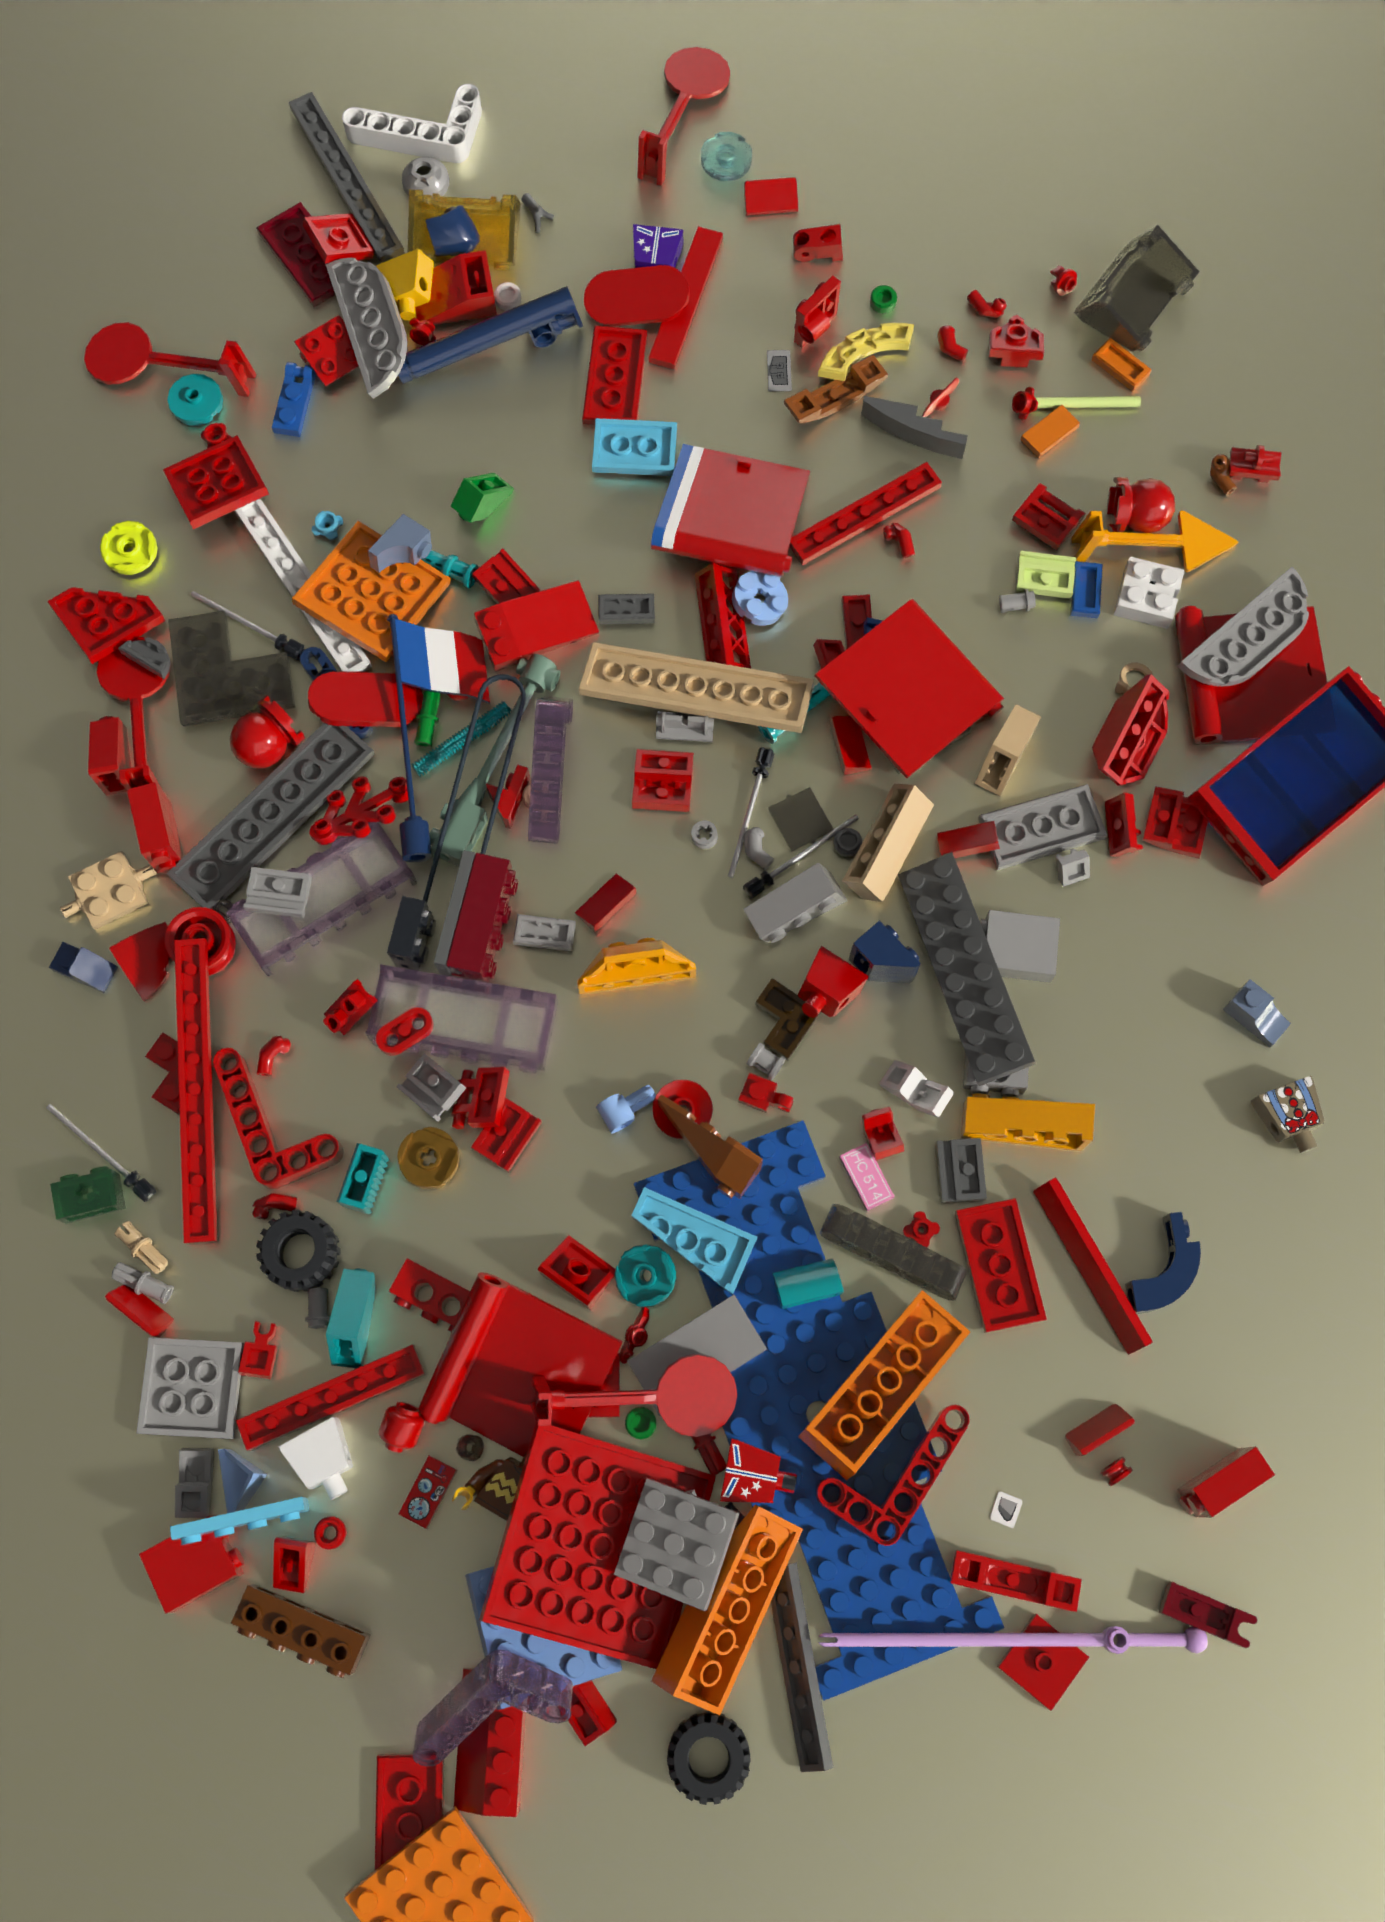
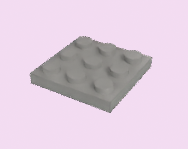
(190, 1388)
(676, 1544)

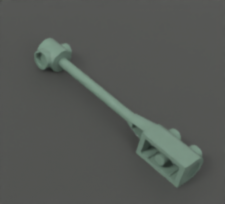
(467, 815)

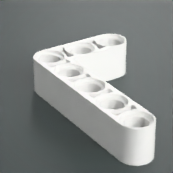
(416, 136)

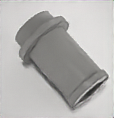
(1017, 601)
(317, 1308)

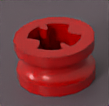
(1116, 1471)

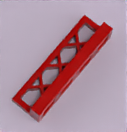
(717, 617)

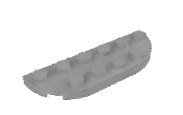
(371, 321)
(1252, 635)

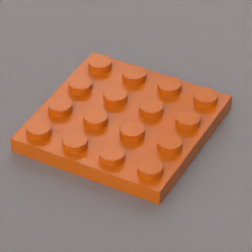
(358, 599)
(439, 1879)

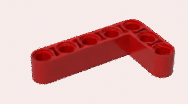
(261, 1129)
(904, 1484)

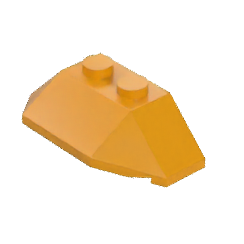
(635, 966)

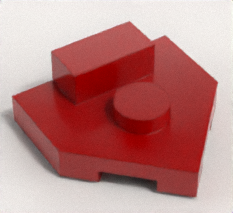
(1016, 343)

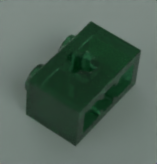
(104, 1199)

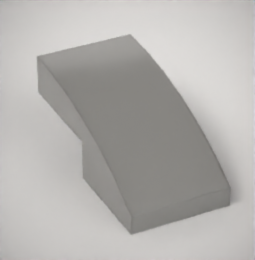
(195, 1482)

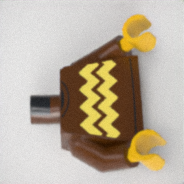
(494, 1486)

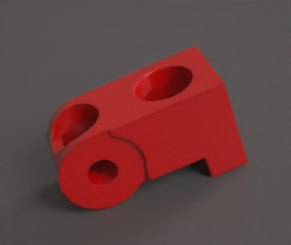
(818, 243)

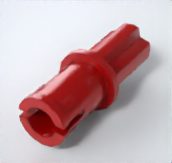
(710, 1453)

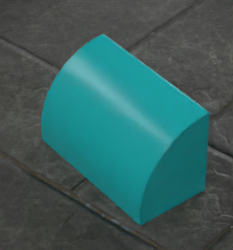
(808, 1283)

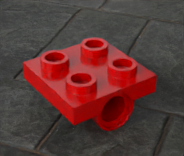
(815, 313)

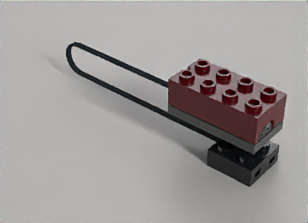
(477, 900)

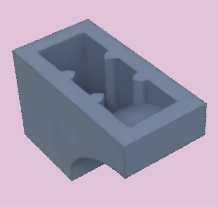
(401, 543)
(1257, 1013)

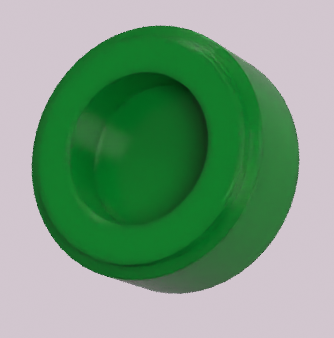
(883, 299)
(640, 1423)

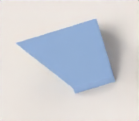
(239, 1479)

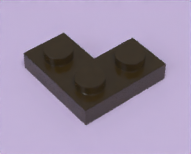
(792, 1021)

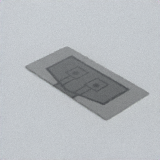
(779, 370)

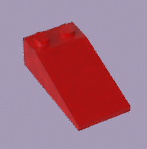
(535, 624)

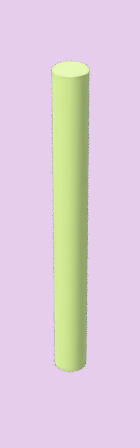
(1089, 402)

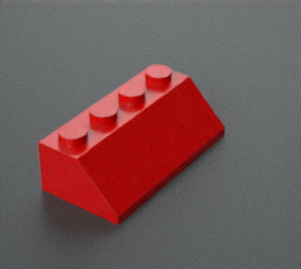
(491, 1765)

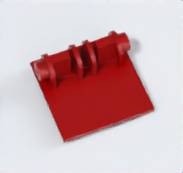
(328, 350)

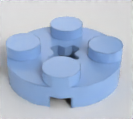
(767, 585)

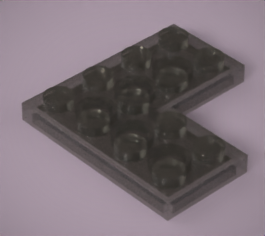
(212, 684)

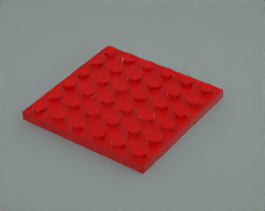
(566, 1542)

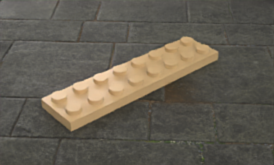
(697, 687)

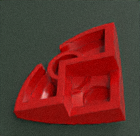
(144, 959)

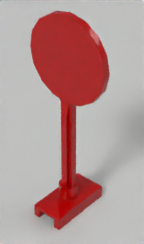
(691, 74)
(125, 350)
(131, 683)
(691, 1396)

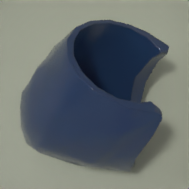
(453, 232)

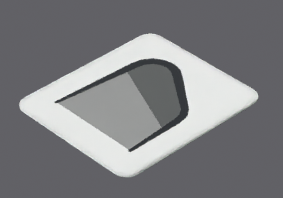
(1006, 1509)

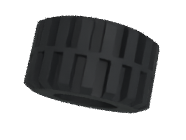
(277, 1237)
(708, 1788)

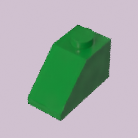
(480, 496)

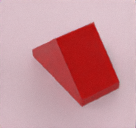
(292, 1563)

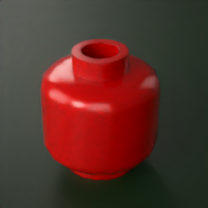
(401, 1427)

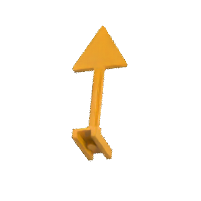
(1196, 539)

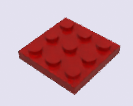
(215, 482)

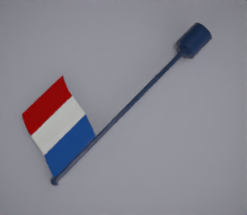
(440, 664)

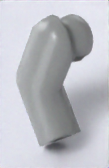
(753, 847)

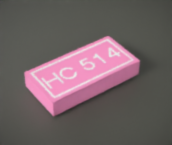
(866, 1177)

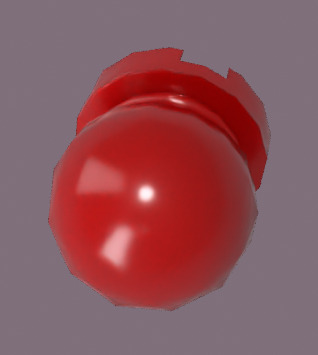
(1141, 506)
(263, 736)

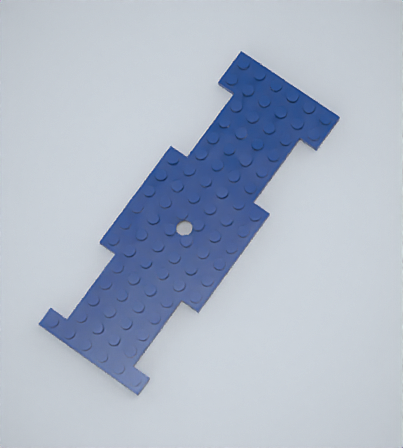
(806, 1361)

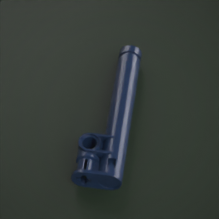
(541, 317)

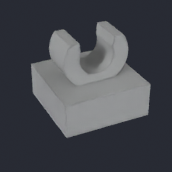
(1073, 867)

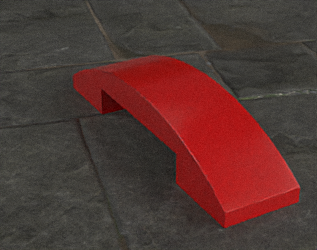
(1015, 1581)

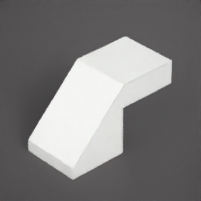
(915, 1089)

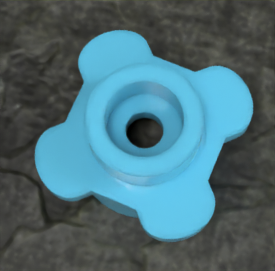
(324, 518)

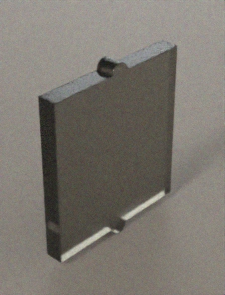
(800, 819)

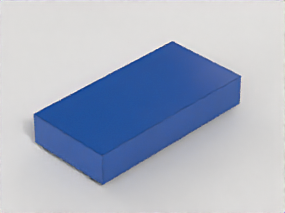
(1086, 590)

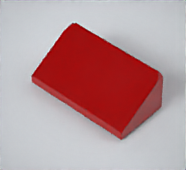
(771, 196)
(849, 745)
(969, 840)
(606, 902)
(140, 1310)
(1098, 1429)
(590, 1713)

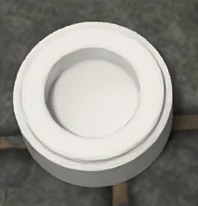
(507, 296)

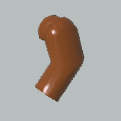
(1220, 474)

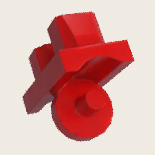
(1254, 464)
(349, 1008)

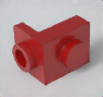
(882, 1133)

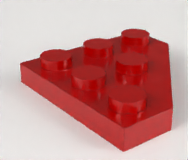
(104, 619)

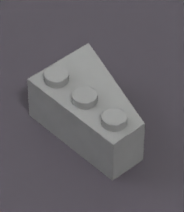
(795, 903)

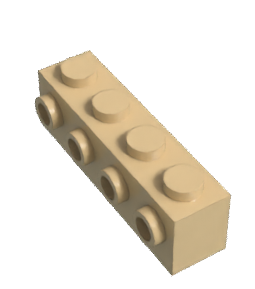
(888, 842)

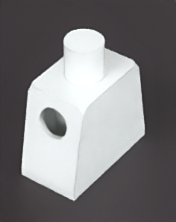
(320, 1457)

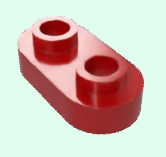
(404, 1030)

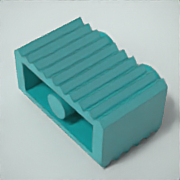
(363, 1178)

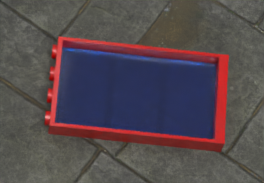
(1299, 777)

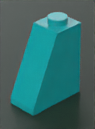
(351, 1318)

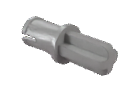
(142, 1282)

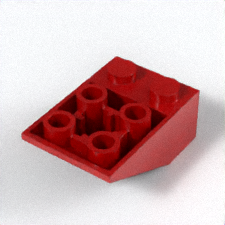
(460, 290)

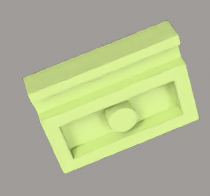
(1046, 574)

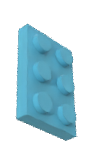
(634, 447)

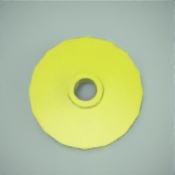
(125, 536)

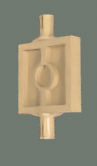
(108, 890)

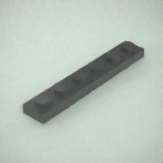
(800, 1674)

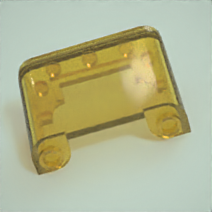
(494, 221)

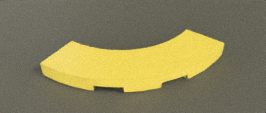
(862, 344)

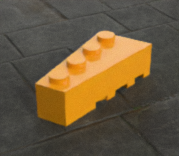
(1028, 1122)

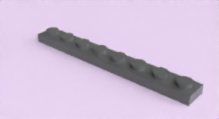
(346, 177)

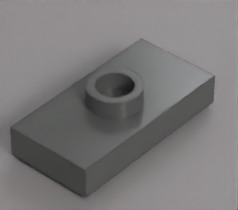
(626, 608)

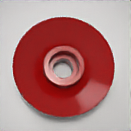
(687, 1095)

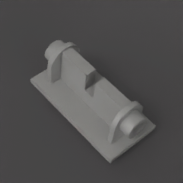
(684, 727)

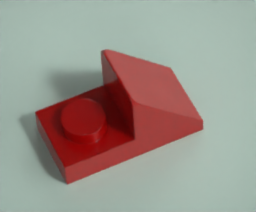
(512, 797)

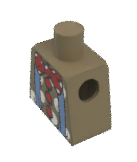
(1291, 1112)

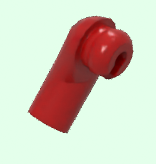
(988, 309)
(948, 343)
(902, 536)
(269, 1051)
(273, 1201)

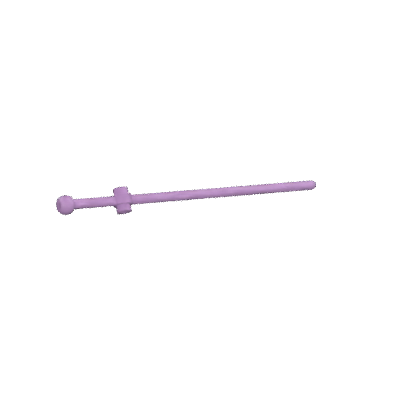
(1192, 1639)

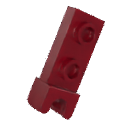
(1205, 1613)

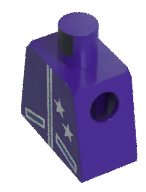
(657, 245)

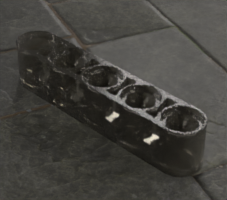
(893, 1252)

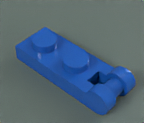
(293, 400)

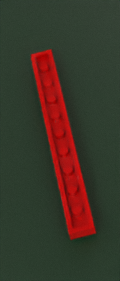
(195, 1091)

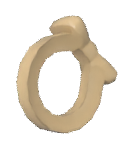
(1122, 686)

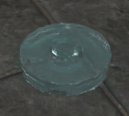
(726, 156)

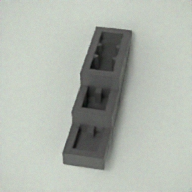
(903, 423)

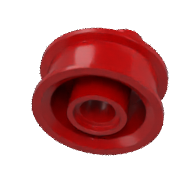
(203, 922)

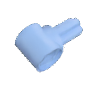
(619, 1111)

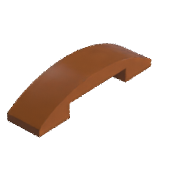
(837, 394)

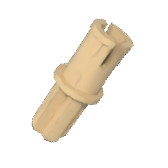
(141, 1248)

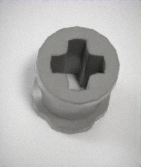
(766, 1061)

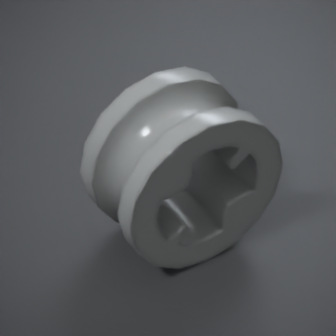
(703, 843)

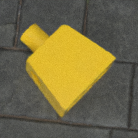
(409, 280)

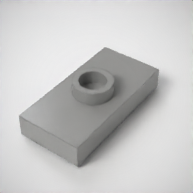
(544, 932)

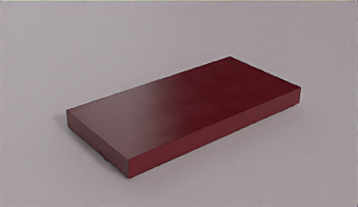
(297, 253)

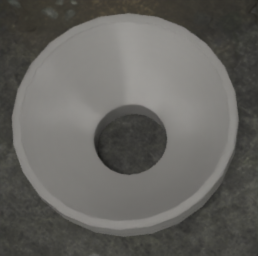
(434, 182)

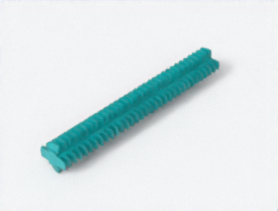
(459, 739)

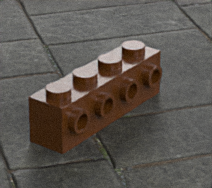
(301, 1630)

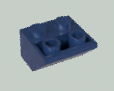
(884, 956)

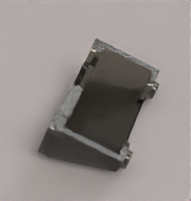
(1137, 289)

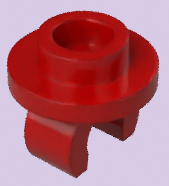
(1064, 281)

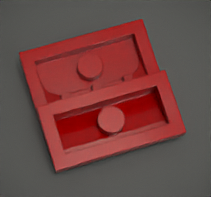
(662, 780)
(1175, 823)

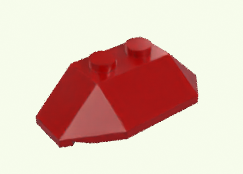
(1133, 732)

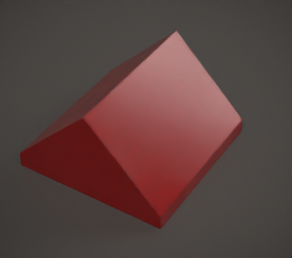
(577, 1272)

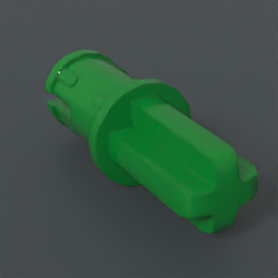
(427, 719)

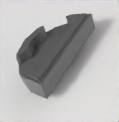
(148, 654)

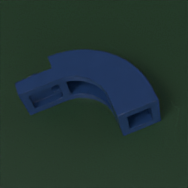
(1178, 1274)

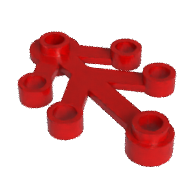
(330, 826)

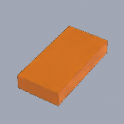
(1121, 364)
(1050, 431)

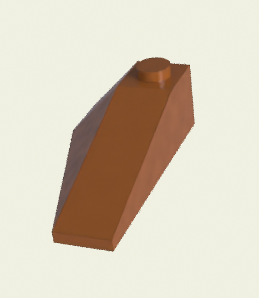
(725, 1161)

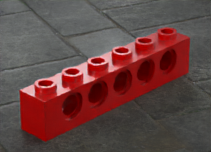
(413, 1278)

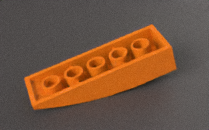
(884, 1385)
(713, 1643)

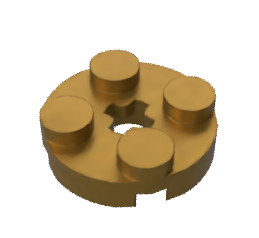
(420, 1142)

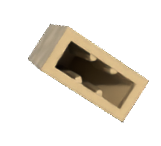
(1007, 750)

